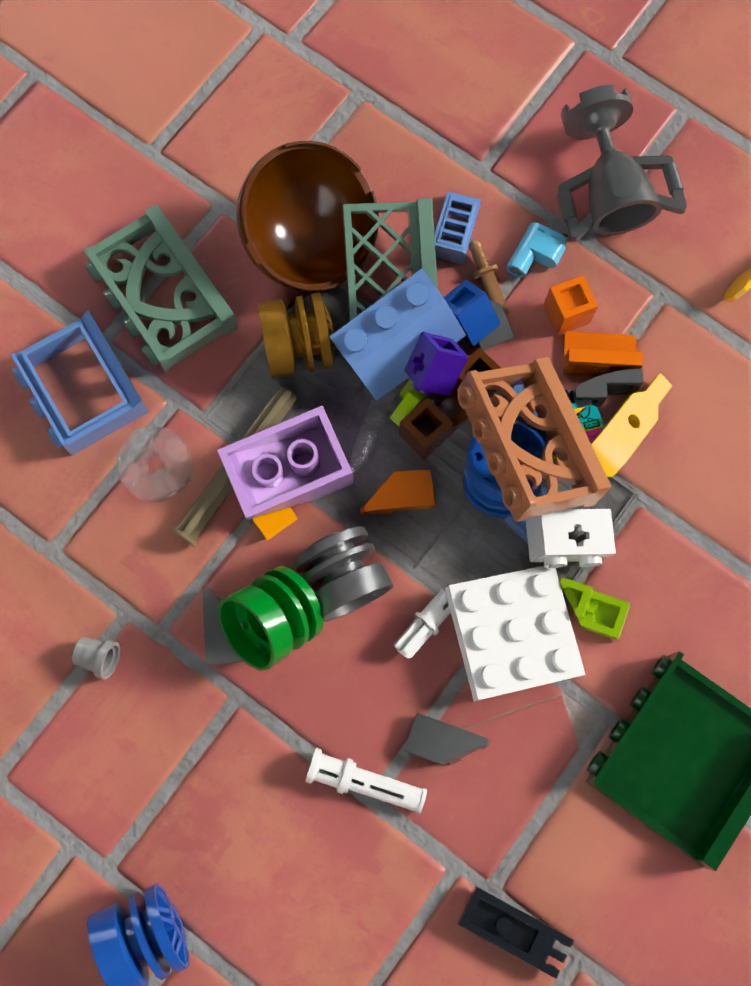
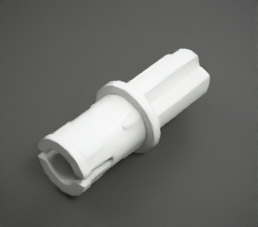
(424, 625)

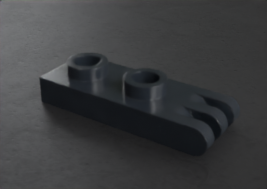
(513, 930)

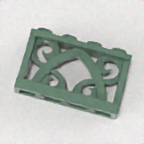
(162, 242)

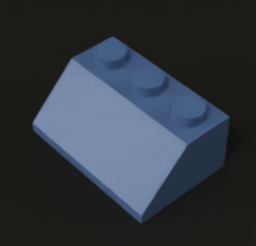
(386, 333)

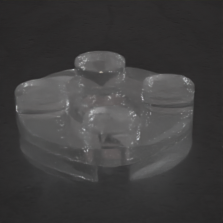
(164, 482)

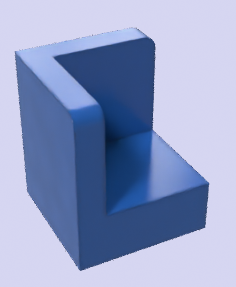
(472, 311)

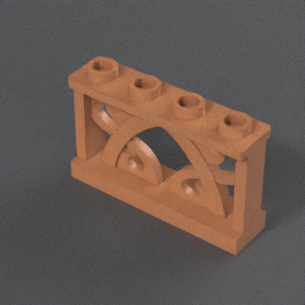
(512, 465)

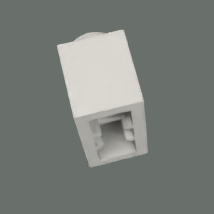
(571, 537)

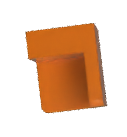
(570, 305)

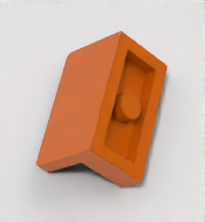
(599, 353)

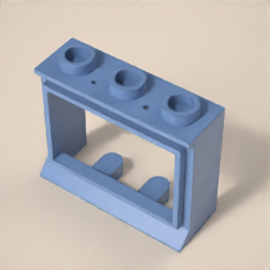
(42, 403)

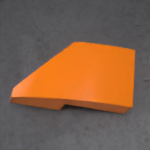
(402, 492)

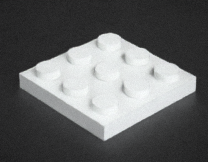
(514, 632)

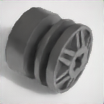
(340, 568)

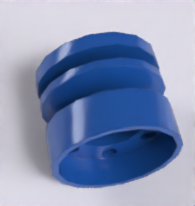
(481, 485)
(148, 937)

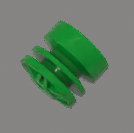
(270, 617)

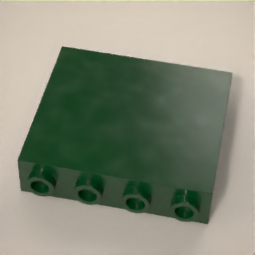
(681, 762)

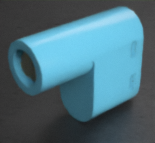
(537, 245)

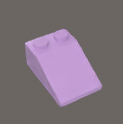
(287, 464)

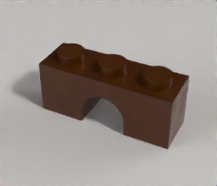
(439, 418)

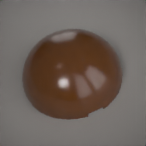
(294, 215)

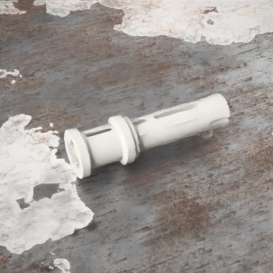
(346, 776)

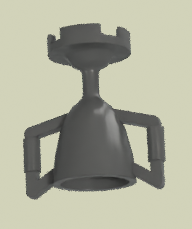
(618, 187)

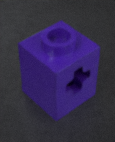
(435, 364)

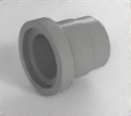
(97, 656)

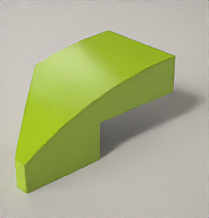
(411, 399)
(596, 610)

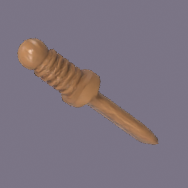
(487, 275)

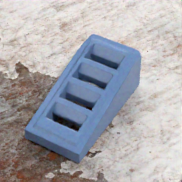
(449, 250)

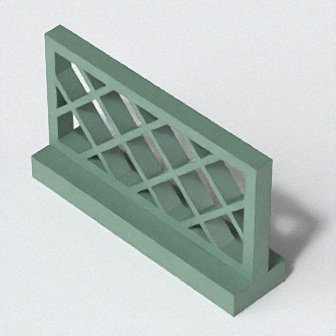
(420, 246)

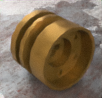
(296, 335)

